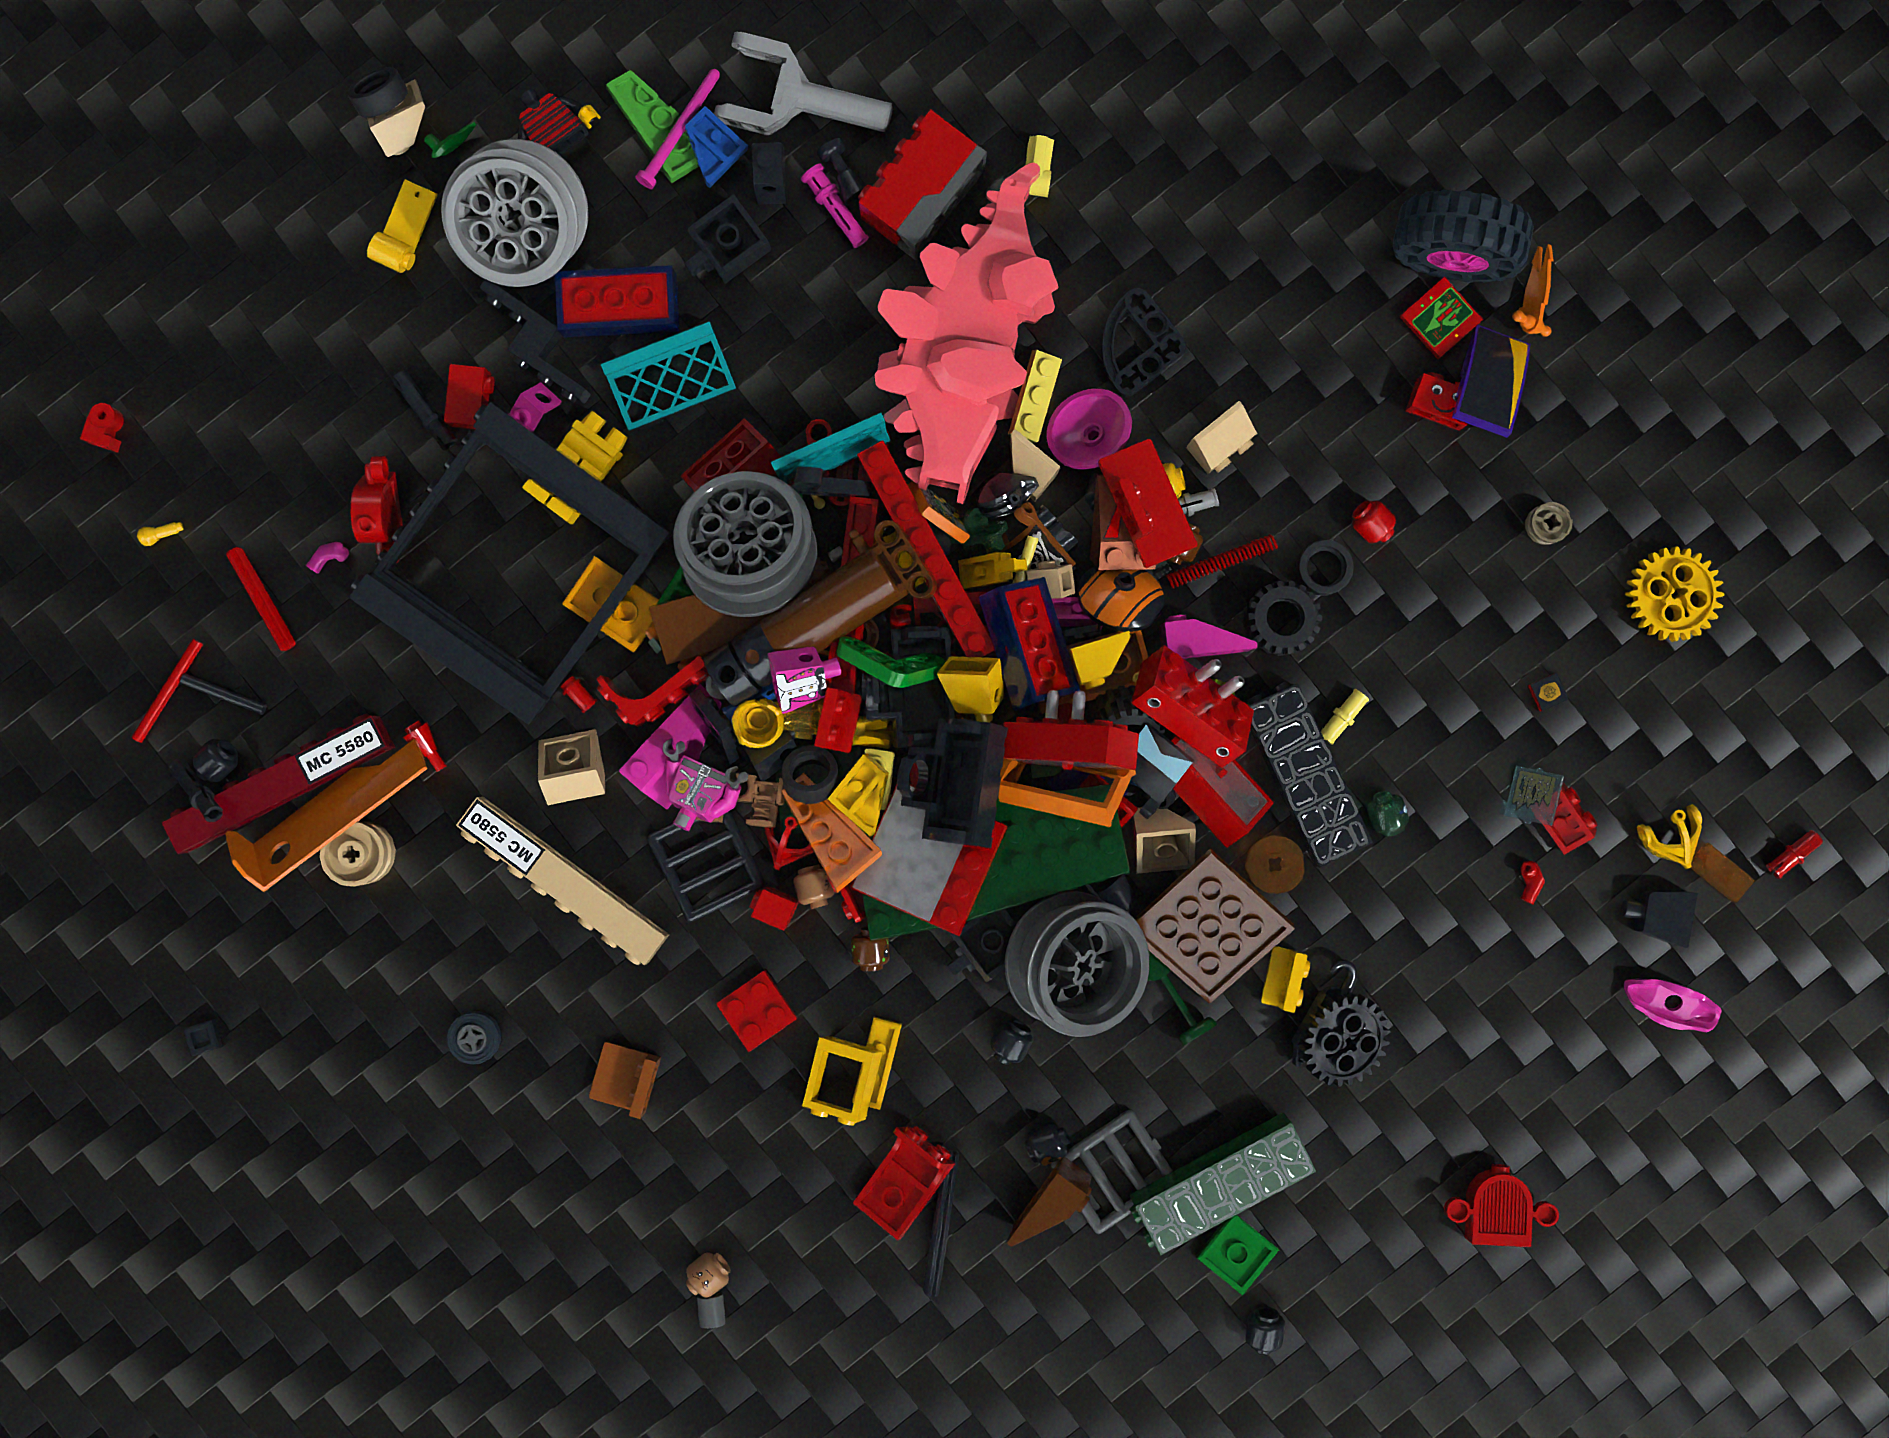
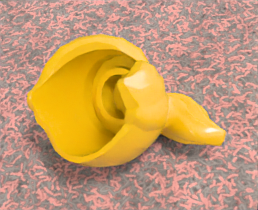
(758, 722)

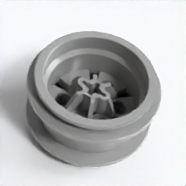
(557, 193)

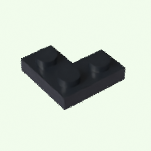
(719, 726)

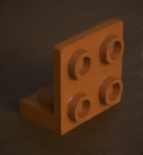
(625, 1078)

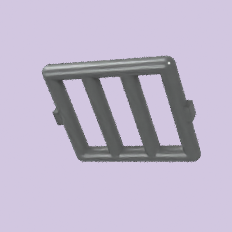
(1106, 1133)

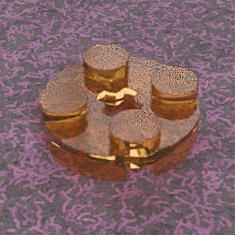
(1291, 863)

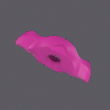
(1693, 1013)

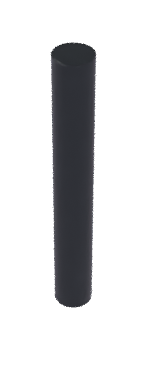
(223, 693)

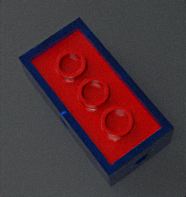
(617, 301)
(1028, 642)

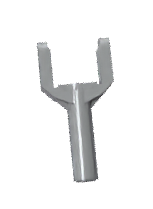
(798, 95)

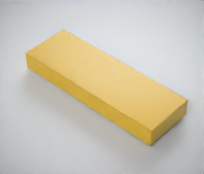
(882, 1037)

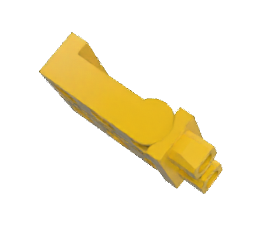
(590, 452)

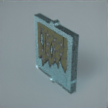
(1534, 795)

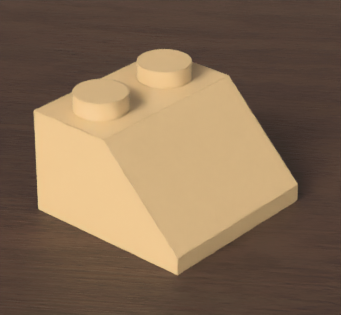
(1223, 438)
(570, 767)

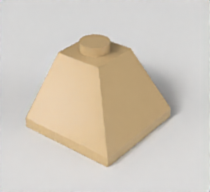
(399, 126)
(1032, 462)
(1163, 842)

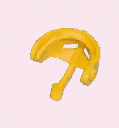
(1679, 853)

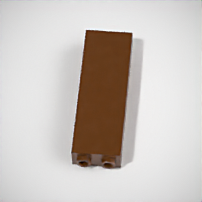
(692, 628)

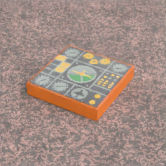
(939, 512)

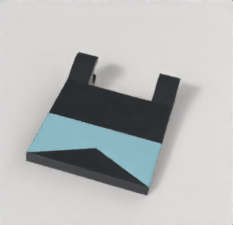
(1158, 767)

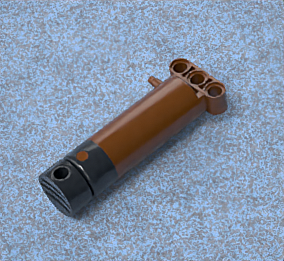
(821, 612)

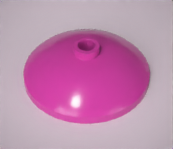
(1080, 420)

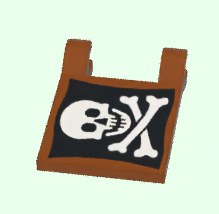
(1047, 546)

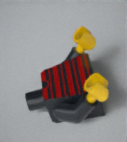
(554, 120)

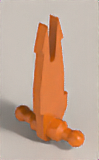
(1536, 295)

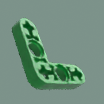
(896, 673)

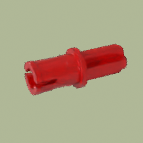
(1795, 853)

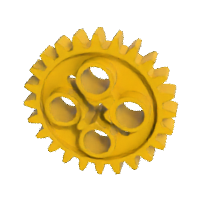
(1696, 580)

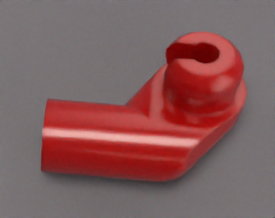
(1533, 879)

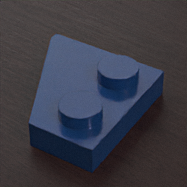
(713, 145)

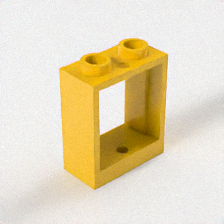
(871, 1060)

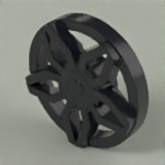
(1082, 633)

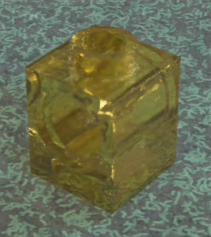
(804, 720)

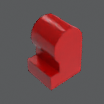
(102, 427)

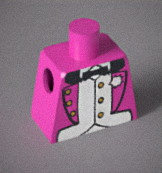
(800, 676)

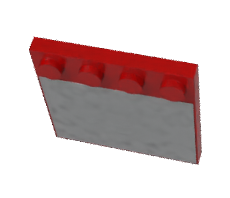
(924, 875)

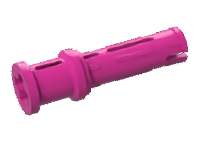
(827, 194)

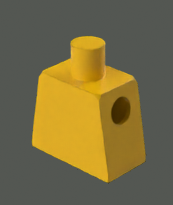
(973, 685)

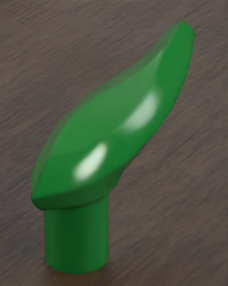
(450, 143)

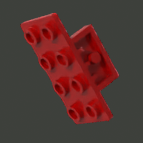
(1147, 503)

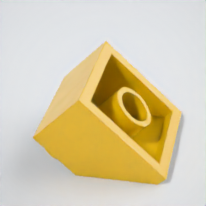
(1097, 659)

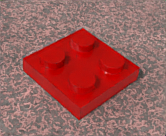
(756, 1010)

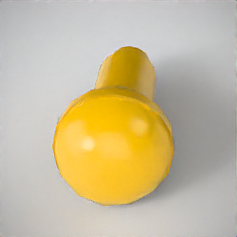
(150, 535)

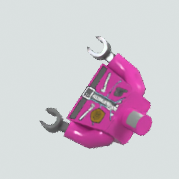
(699, 788)

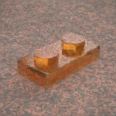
(1721, 872)

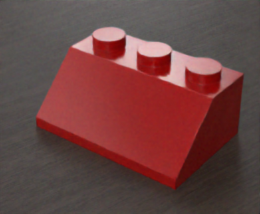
(737, 451)

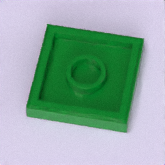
(1237, 1253)

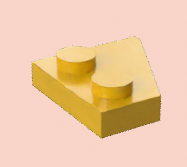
(862, 793)

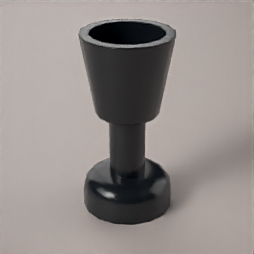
(847, 179)

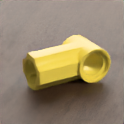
(1040, 152)

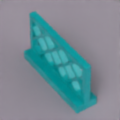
(658, 352)
(836, 448)

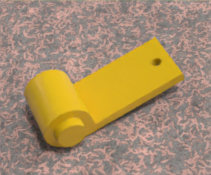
(403, 229)

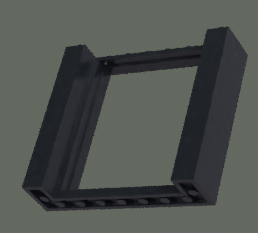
(449, 637)

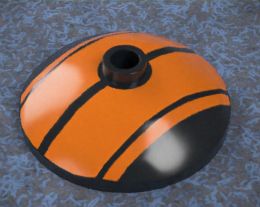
(1121, 598)

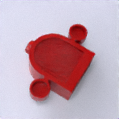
(376, 505)
(1499, 1209)

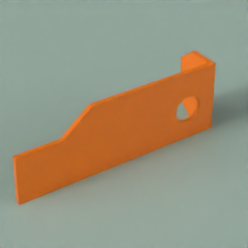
(324, 817)

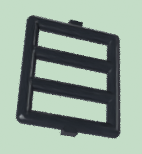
(681, 888)

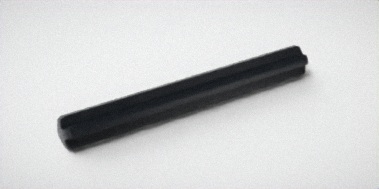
(940, 1230)

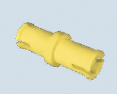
(1344, 716)

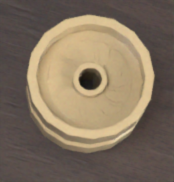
(375, 858)

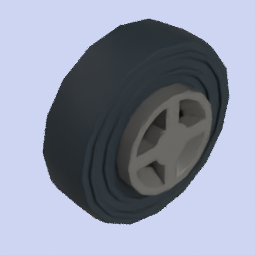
(464, 1042)

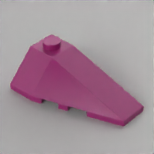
(648, 764)

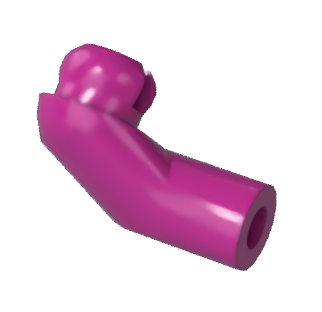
(327, 552)

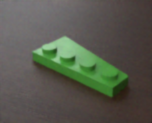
(652, 122)

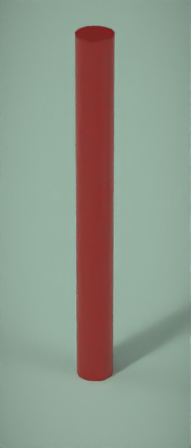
(167, 690)

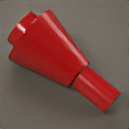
(427, 745)

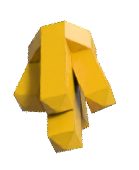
(873, 734)

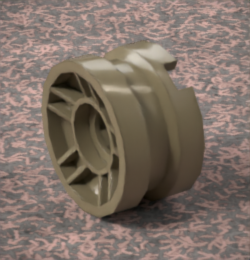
(1538, 530)

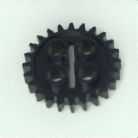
(1344, 1039)

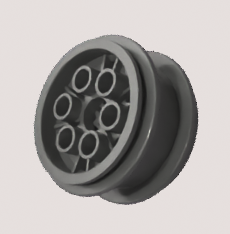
(759, 505)
(1112, 982)

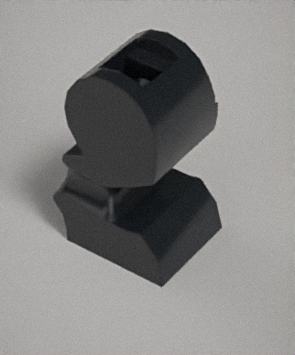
(1056, 528)

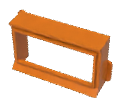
(1060, 803)

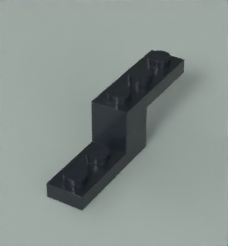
(534, 342)

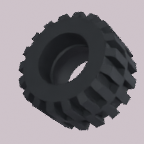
(1306, 615)
(1117, 707)

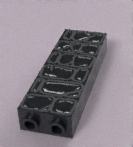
(1306, 775)

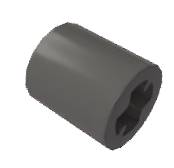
(711, 1311)

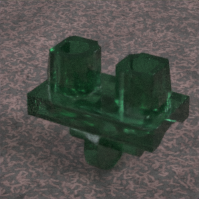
(982, 532)

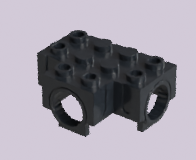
(916, 707)
(957, 781)

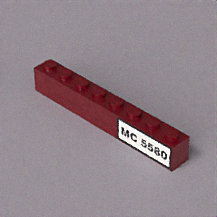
(281, 782)

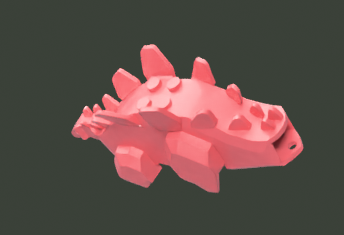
(963, 339)

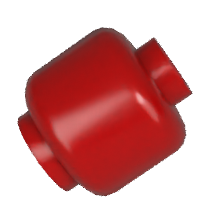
(1374, 521)

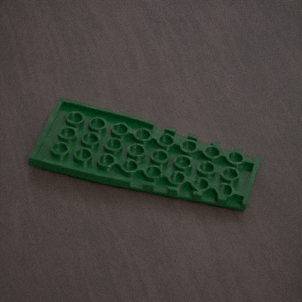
(1034, 860)

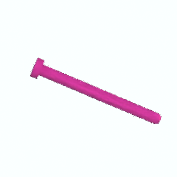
(646, 177)

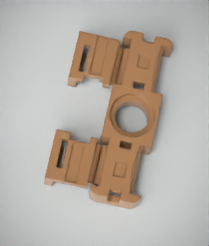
(762, 801)

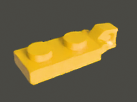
(989, 569)

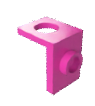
(530, 409)

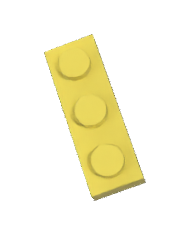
(1035, 395)

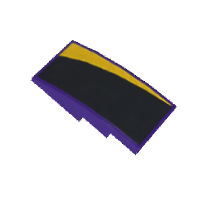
(1492, 381)

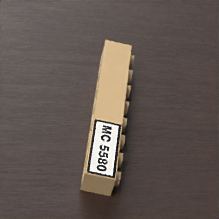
(562, 880)

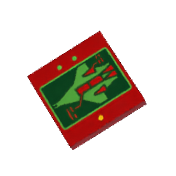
(1441, 318)

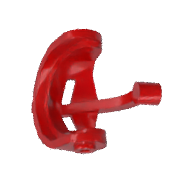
(779, 852)

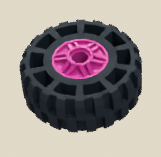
(1463, 236)

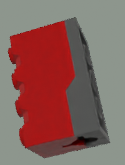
(922, 184)

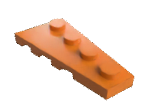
(834, 838)

